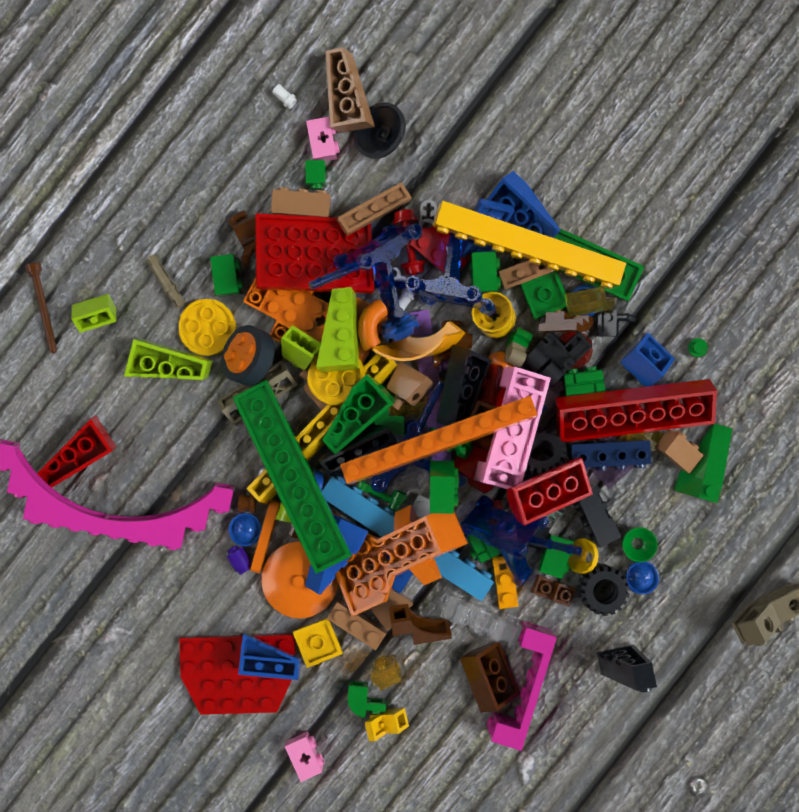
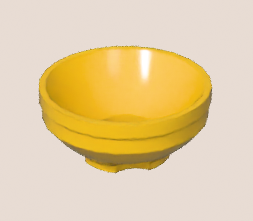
(578, 562)

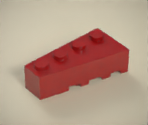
(80, 451)

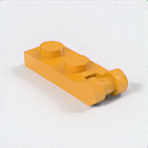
(504, 584)

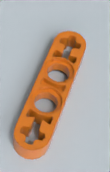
(265, 536)

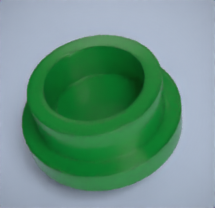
(697, 347)

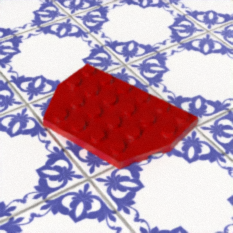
(211, 675)

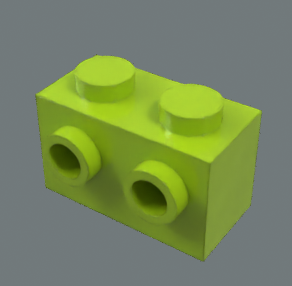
(93, 313)

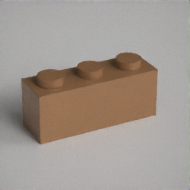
(301, 202)
(358, 625)

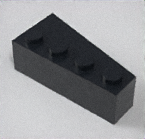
(462, 385)
(628, 667)

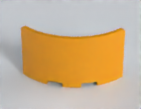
(420, 347)

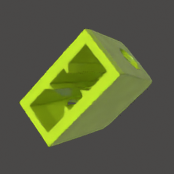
(299, 348)

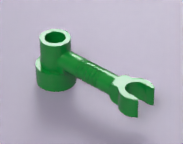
(395, 500)

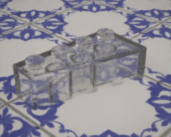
(481, 618)

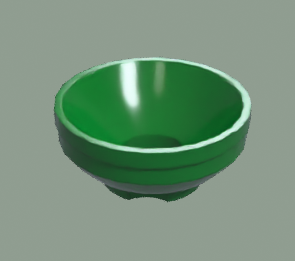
(648, 547)

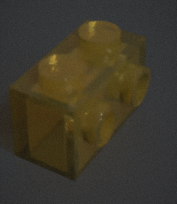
(386, 672)

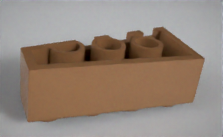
(345, 93)

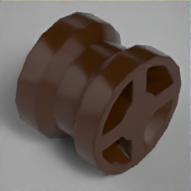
(247, 503)

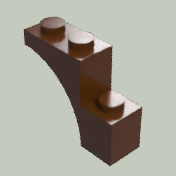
(422, 629)

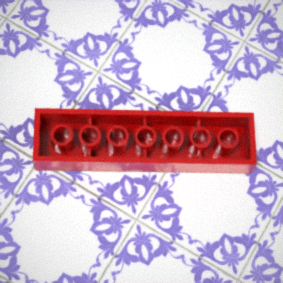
(636, 410)

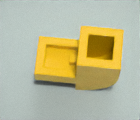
(388, 722)

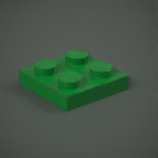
(544, 294)

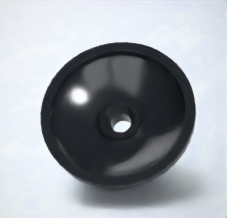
(385, 136)

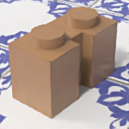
(679, 450)

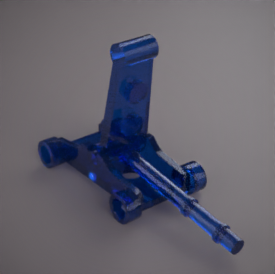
(377, 255)
(447, 287)
(412, 429)
(510, 536)

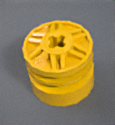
(503, 323)

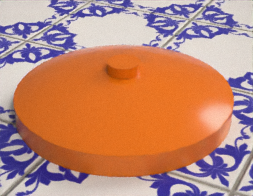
(285, 582)

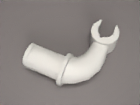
(406, 295)

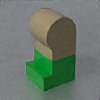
(517, 347)

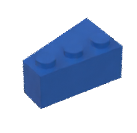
(266, 660)

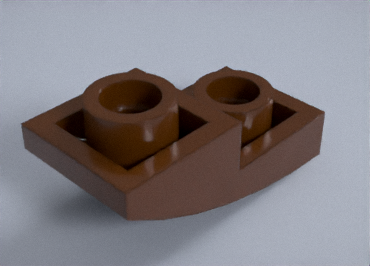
(553, 590)

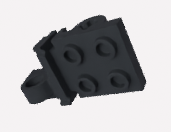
(555, 357)

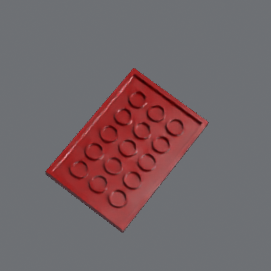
(301, 248)

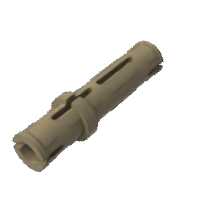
(168, 285)

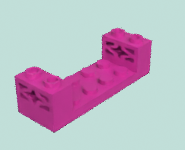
(511, 730)

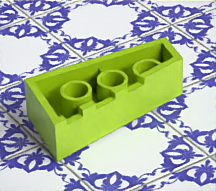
(340, 337)
(161, 361)

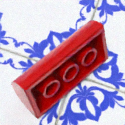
(549, 491)

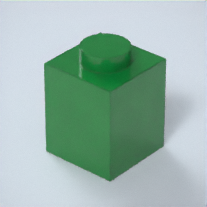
(315, 174)

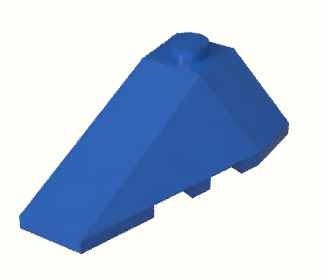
(528, 209)
(354, 538)

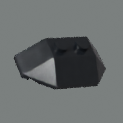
(368, 441)

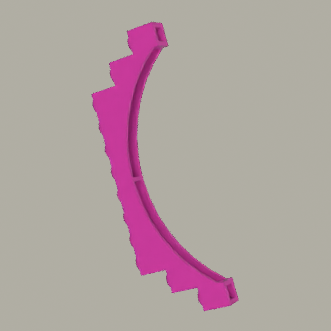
(52, 508)

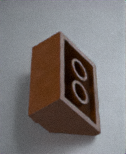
(490, 677)

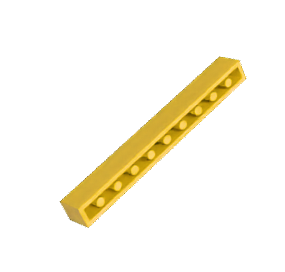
(528, 244)
(312, 435)

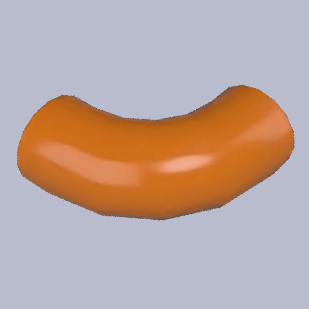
(368, 324)

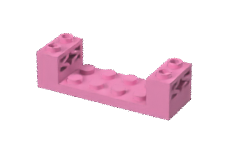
(512, 446)

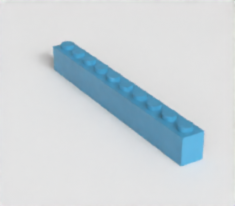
(382, 522)

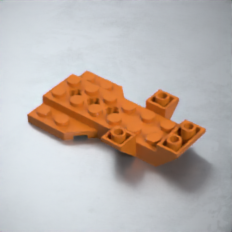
(299, 310)
(410, 548)

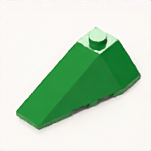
(362, 406)
(708, 475)

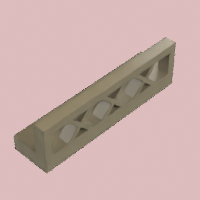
(274, 376)

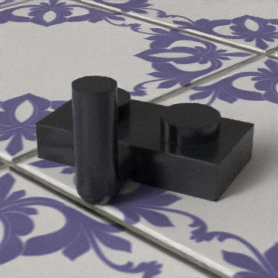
(609, 319)

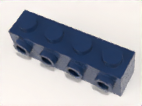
(612, 454)

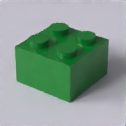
(484, 271)
(443, 487)

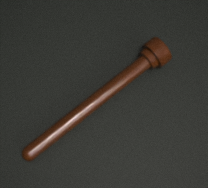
(34, 271)

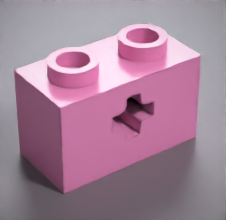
(321, 128)
(304, 766)

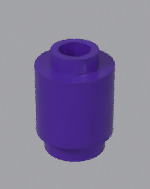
(238, 559)

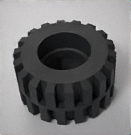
(548, 445)
(617, 596)

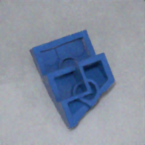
(493, 209)

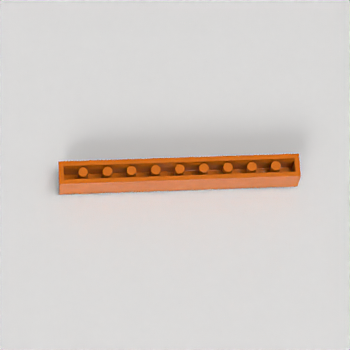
(439, 440)

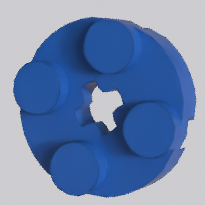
(399, 328)

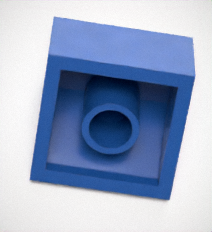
(647, 360)

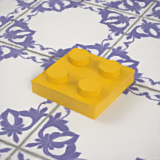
(317, 642)

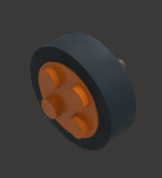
(247, 355)

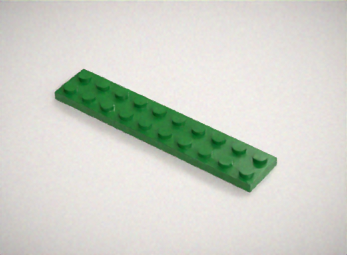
(292, 477)

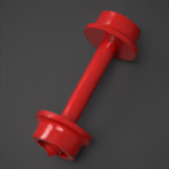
(412, 267)

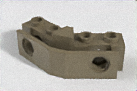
(766, 615)

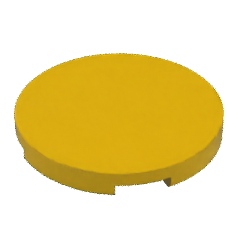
(206, 326)
(333, 386)

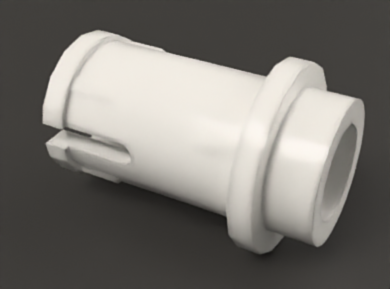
(283, 95)

